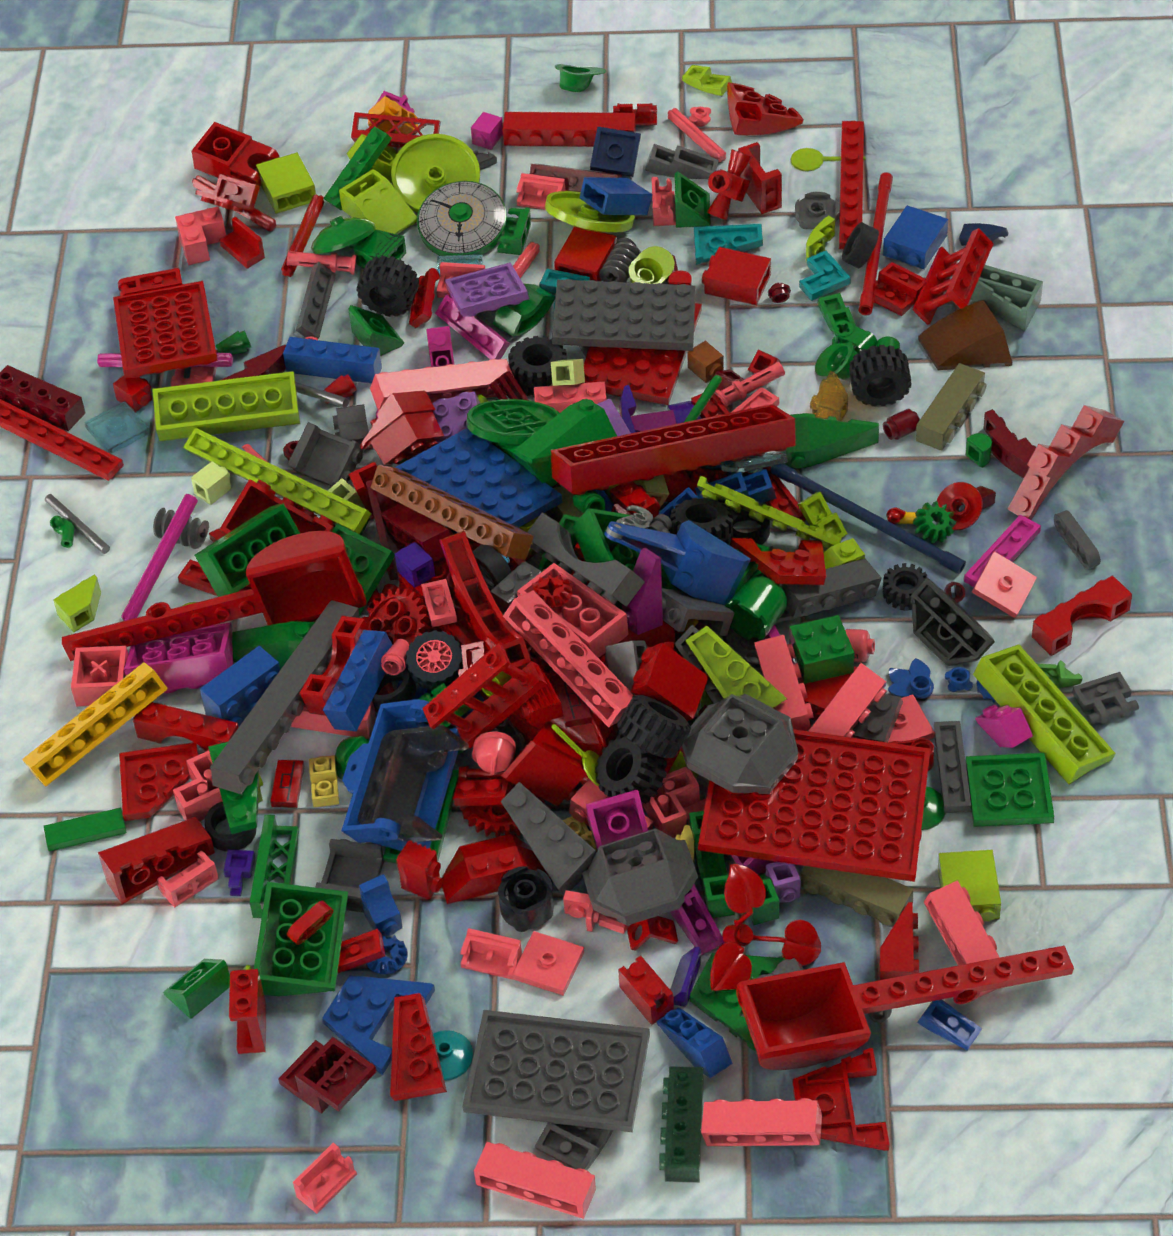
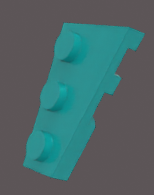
(734, 237)

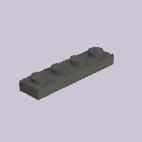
(315, 301)
(952, 767)

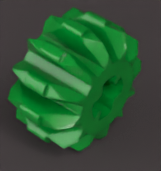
(925, 518)

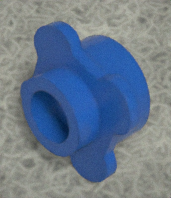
(958, 679)

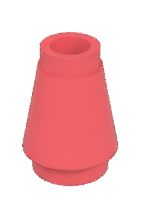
(395, 658)

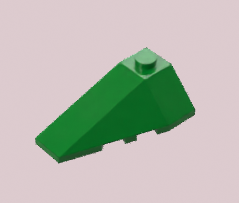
(573, 426)
(827, 439)
(276, 639)

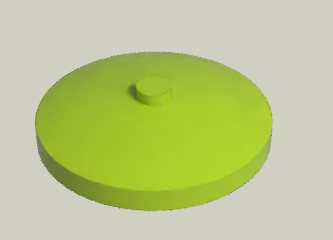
(429, 164)
(575, 212)

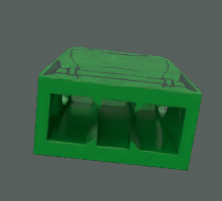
(377, 245)

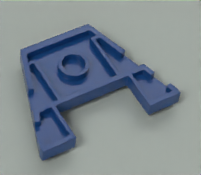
(362, 1009)

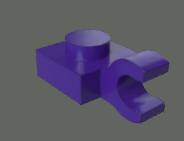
(237, 866)

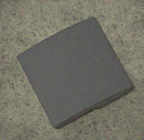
(573, 1144)

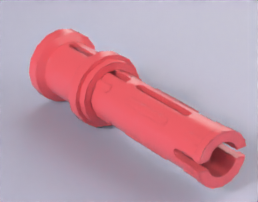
(333, 262)
(739, 390)

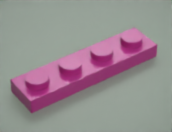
(473, 330)
(1008, 545)

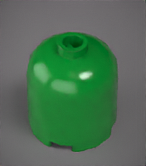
(757, 607)

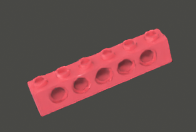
(569, 657)

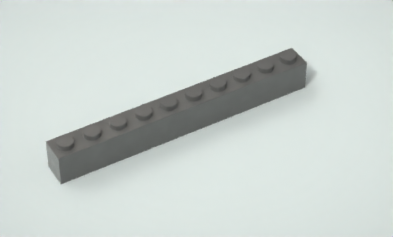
(278, 705)

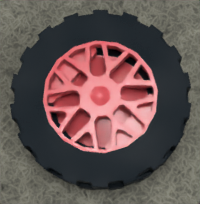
(434, 659)

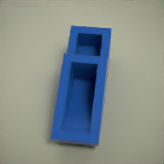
(755, 486)

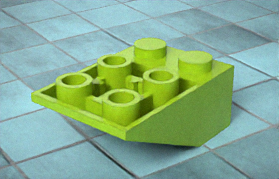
(378, 201)

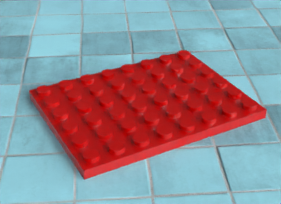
(837, 809)

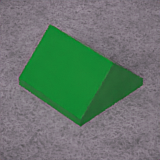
(690, 203)
(373, 330)
(199, 986)

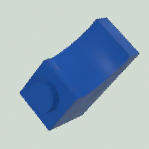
(380, 906)

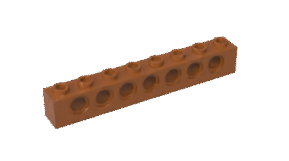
(452, 512)

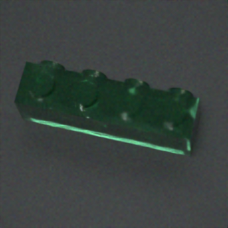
(684, 1124)

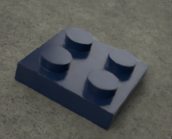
(615, 151)

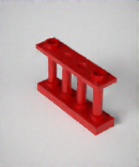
(964, 279)
(493, 710)

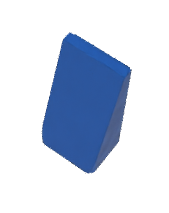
(949, 1024)

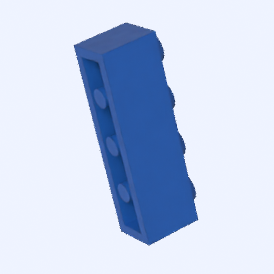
(332, 359)
(358, 681)

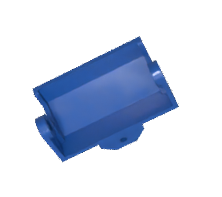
(359, 768)

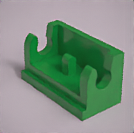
(516, 232)

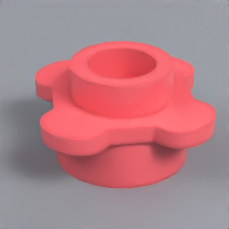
(700, 116)

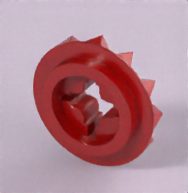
(561, 594)

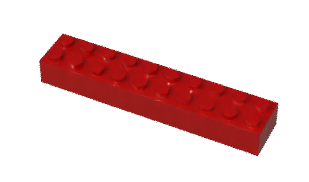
(672, 449)

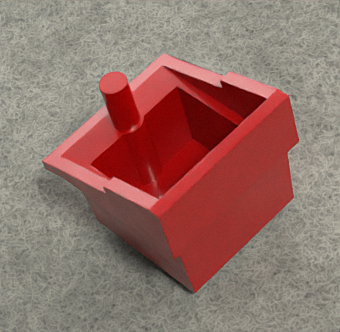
(403, 427)

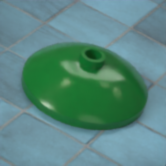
(342, 234)

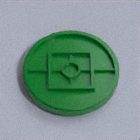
(508, 420)

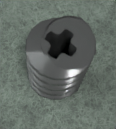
(619, 260)
(192, 534)

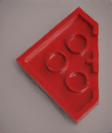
(151, 776)

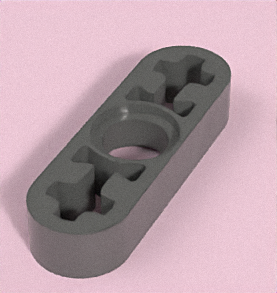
(1077, 539)

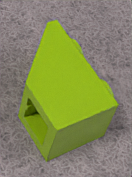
(79, 604)

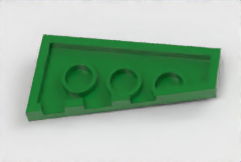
(239, 808)

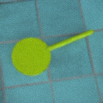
(810, 159)
(589, 758)

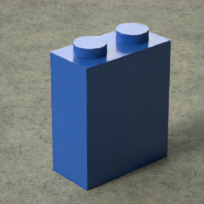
(615, 196)
(915, 237)

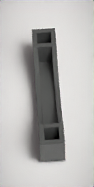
(611, 577)

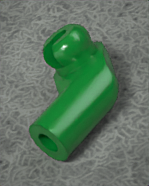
(65, 529)

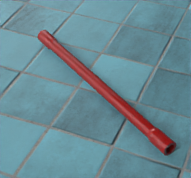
(867, 295)

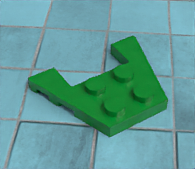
(723, 1004)

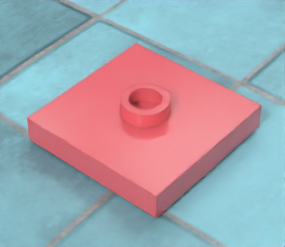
(1004, 584)
(911, 722)
(548, 963)

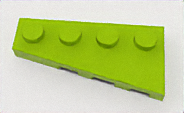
(730, 671)

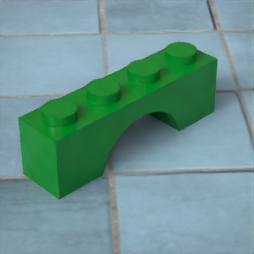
(711, 872)

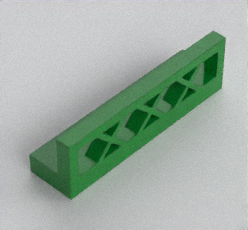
(265, 859)

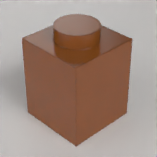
(705, 361)

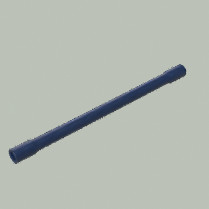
(943, 557)

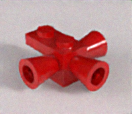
(729, 184)

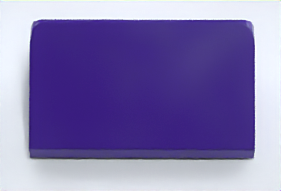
(686, 976)

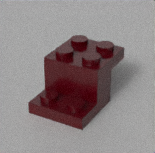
(327, 1075)

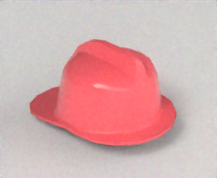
(494, 751)

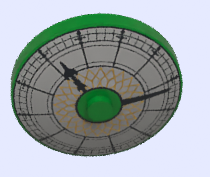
(462, 219)

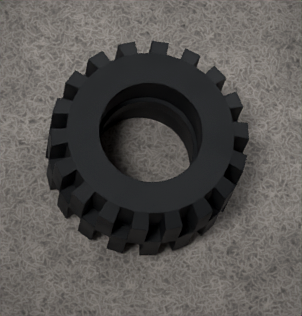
(387, 286)
(532, 361)
(880, 375)
(707, 514)
(654, 726)
(629, 768)

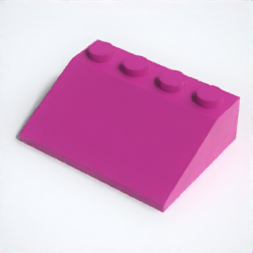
(187, 657)

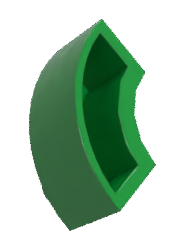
(526, 315)

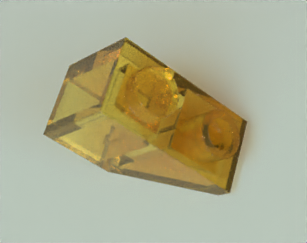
(831, 399)

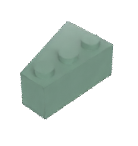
(1009, 295)

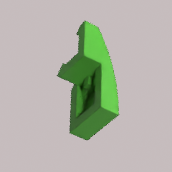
(1060, 675)

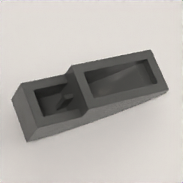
(686, 161)

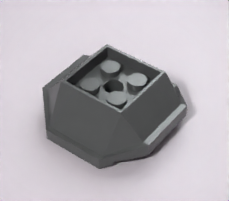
(741, 745)
(640, 876)

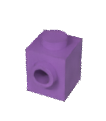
(785, 880)

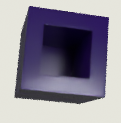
(414, 564)

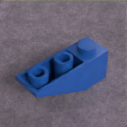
(696, 1041)

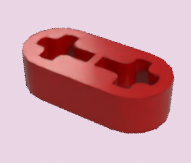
(310, 922)

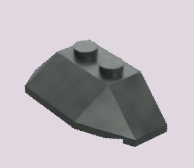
(946, 626)

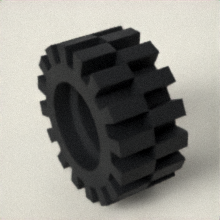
(899, 576)

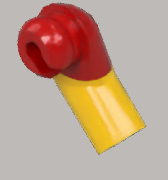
(899, 516)

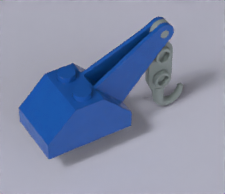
(695, 558)

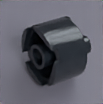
(526, 898)

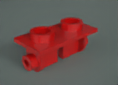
(645, 113)

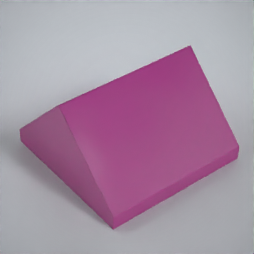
(616, 818)

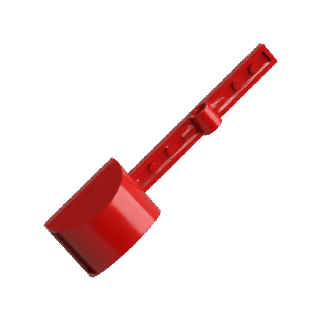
(288, 584)
(820, 1014)

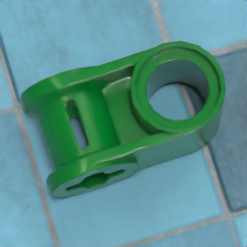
(858, 337)

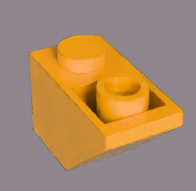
(392, 108)

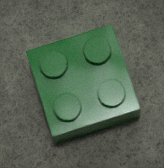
(822, 649)

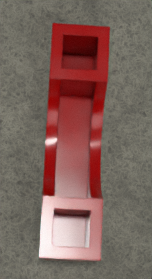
(1104, 600)
(319, 687)
(162, 721)

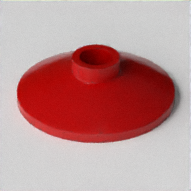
(958, 495)

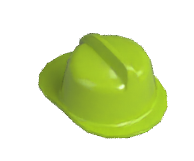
(651, 266)

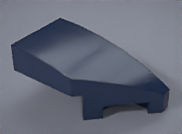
(989, 230)

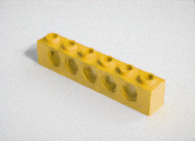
(94, 724)

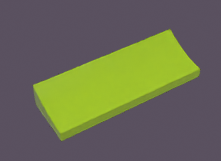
(226, 406)
(1056, 724)

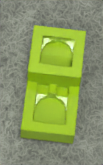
(703, 79)
(819, 515)

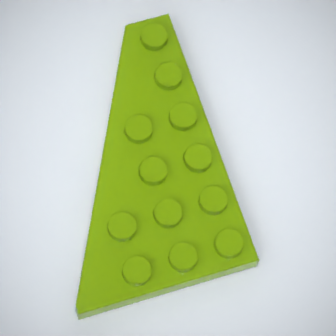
(779, 519)

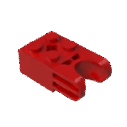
(231, 154)

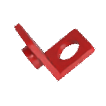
(654, 927)

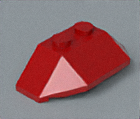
(482, 864)

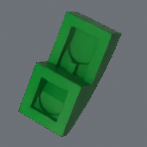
(834, 310)

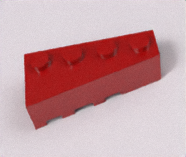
(137, 864)

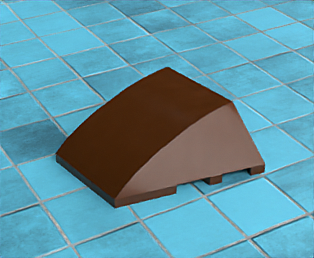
(966, 338)

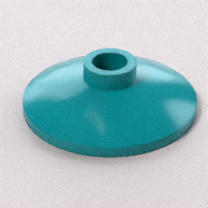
(458, 1057)

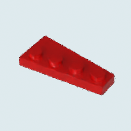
(414, 1053)

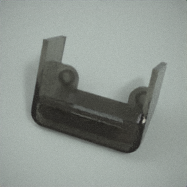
(400, 775)

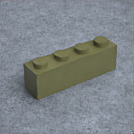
(950, 407)
(864, 893)

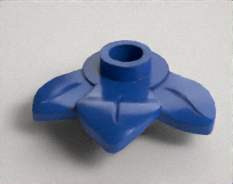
(911, 681)

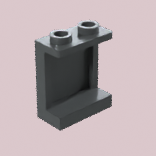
(325, 456)
(680, 607)
(349, 867)

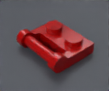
(480, 792)

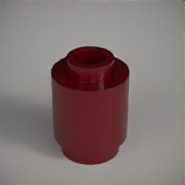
(901, 424)

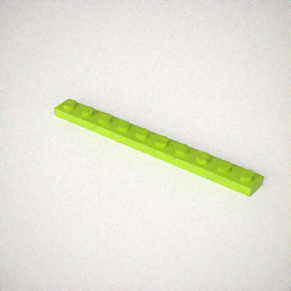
(282, 482)

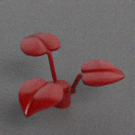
(742, 893)

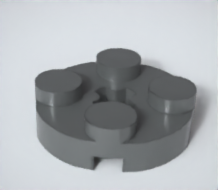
(806, 213)

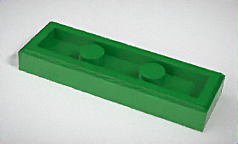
(84, 829)

